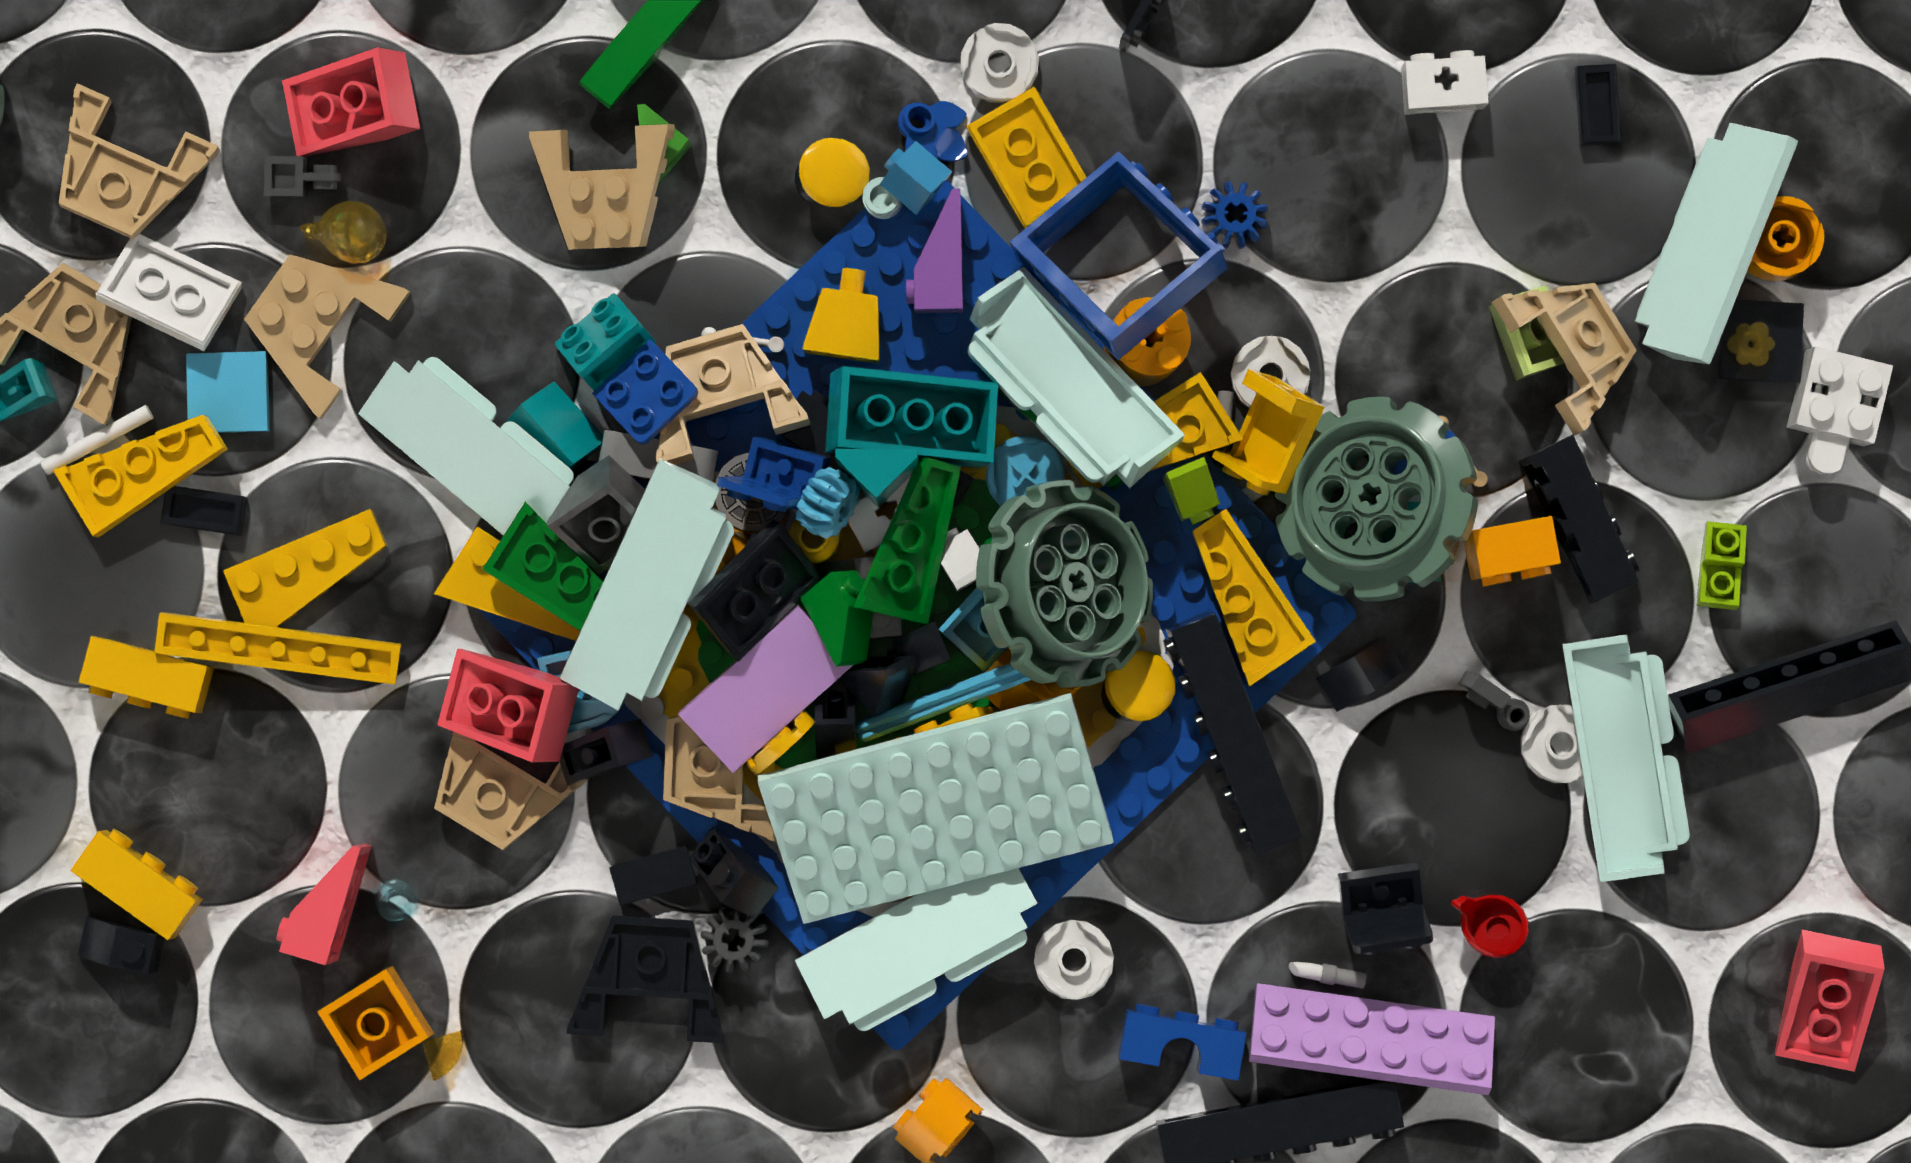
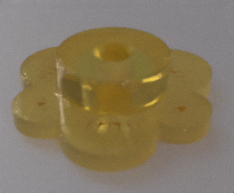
(1757, 334)

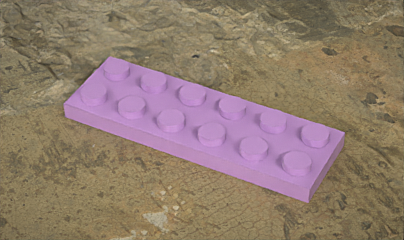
(1372, 1039)

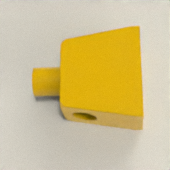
(845, 321)

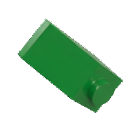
(840, 626)

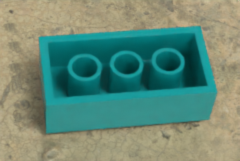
(899, 410)

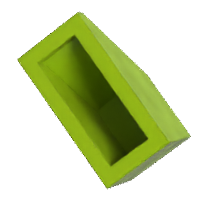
(1192, 491)

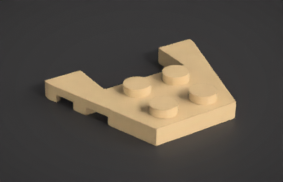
(118, 185)
(603, 205)
(302, 312)
(70, 318)
(1585, 337)
(728, 374)
(704, 783)
(493, 794)

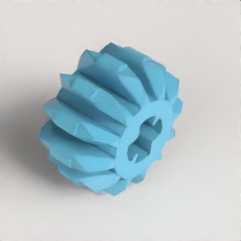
(827, 502)

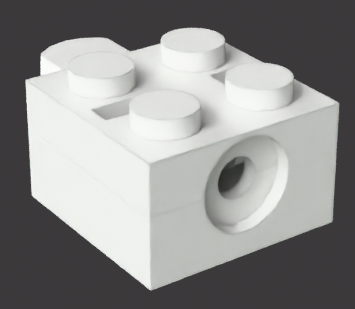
(1841, 407)

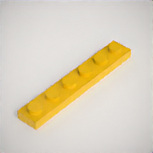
(277, 648)

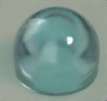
(390, 889)

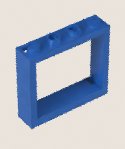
(1076, 206)

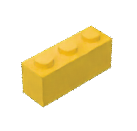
(145, 677)
(137, 883)

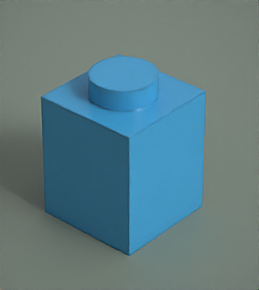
(914, 176)

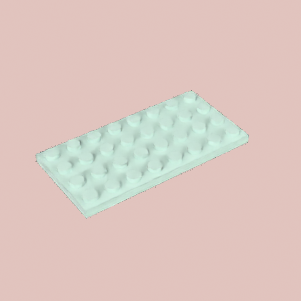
(936, 808)

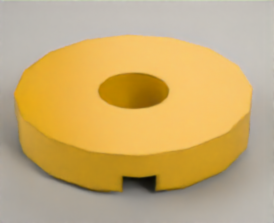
(780, 742)

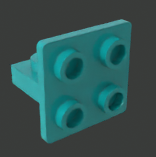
(602, 340)

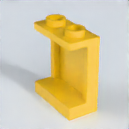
(1273, 435)

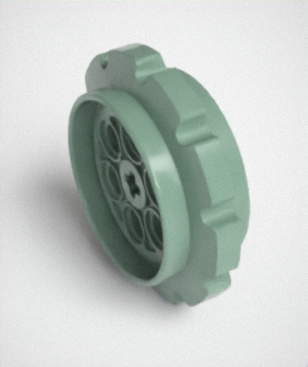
(1423, 537)
(1064, 584)

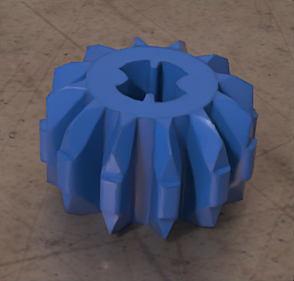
(1234, 201)

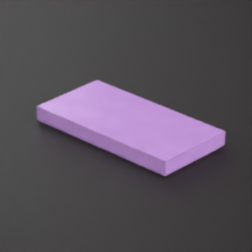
(763, 690)

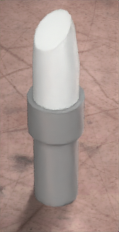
(1328, 974)

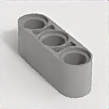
(641, 459)

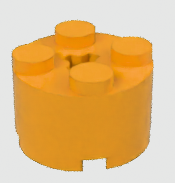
(1803, 241)
(1169, 349)
(937, 1122)

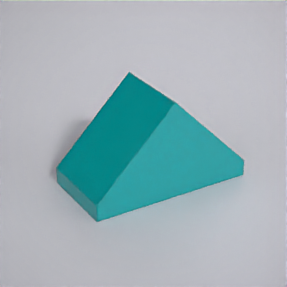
(25, 389)

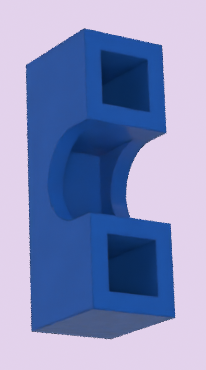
(1218, 1044)

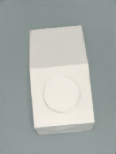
(960, 558)

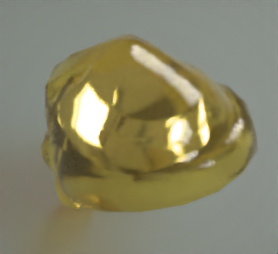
(349, 232)

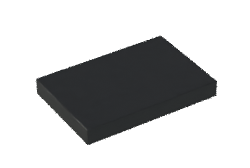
(755, 590)

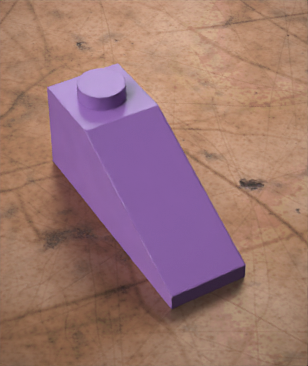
(939, 267)

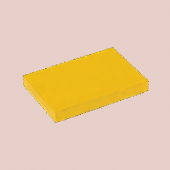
(1026, 155)

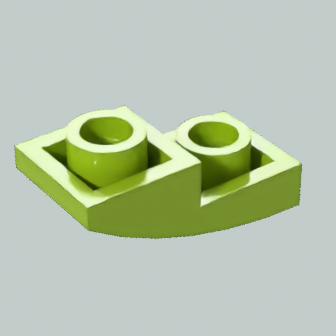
(1721, 565)

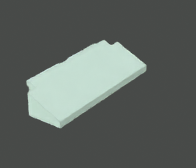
(1713, 241)
(1069, 382)
(452, 437)
(658, 568)
(1628, 782)
(899, 952)

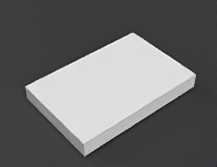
(169, 291)

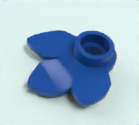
(938, 130)

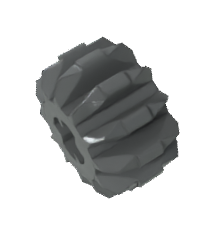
(723, 947)

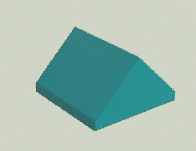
(558, 425)
(877, 470)

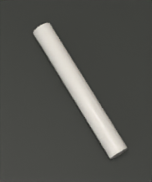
(97, 439)

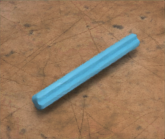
(939, 702)

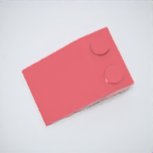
(351, 102)
(508, 706)
(322, 918)
(1829, 1000)

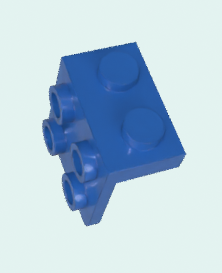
(646, 393)
(774, 474)

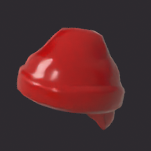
(1492, 924)

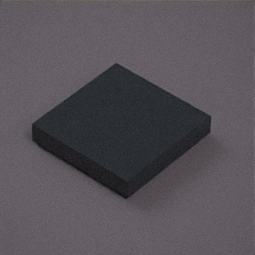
(1786, 330)

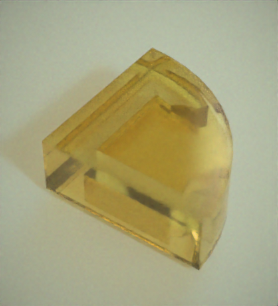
(443, 1053)

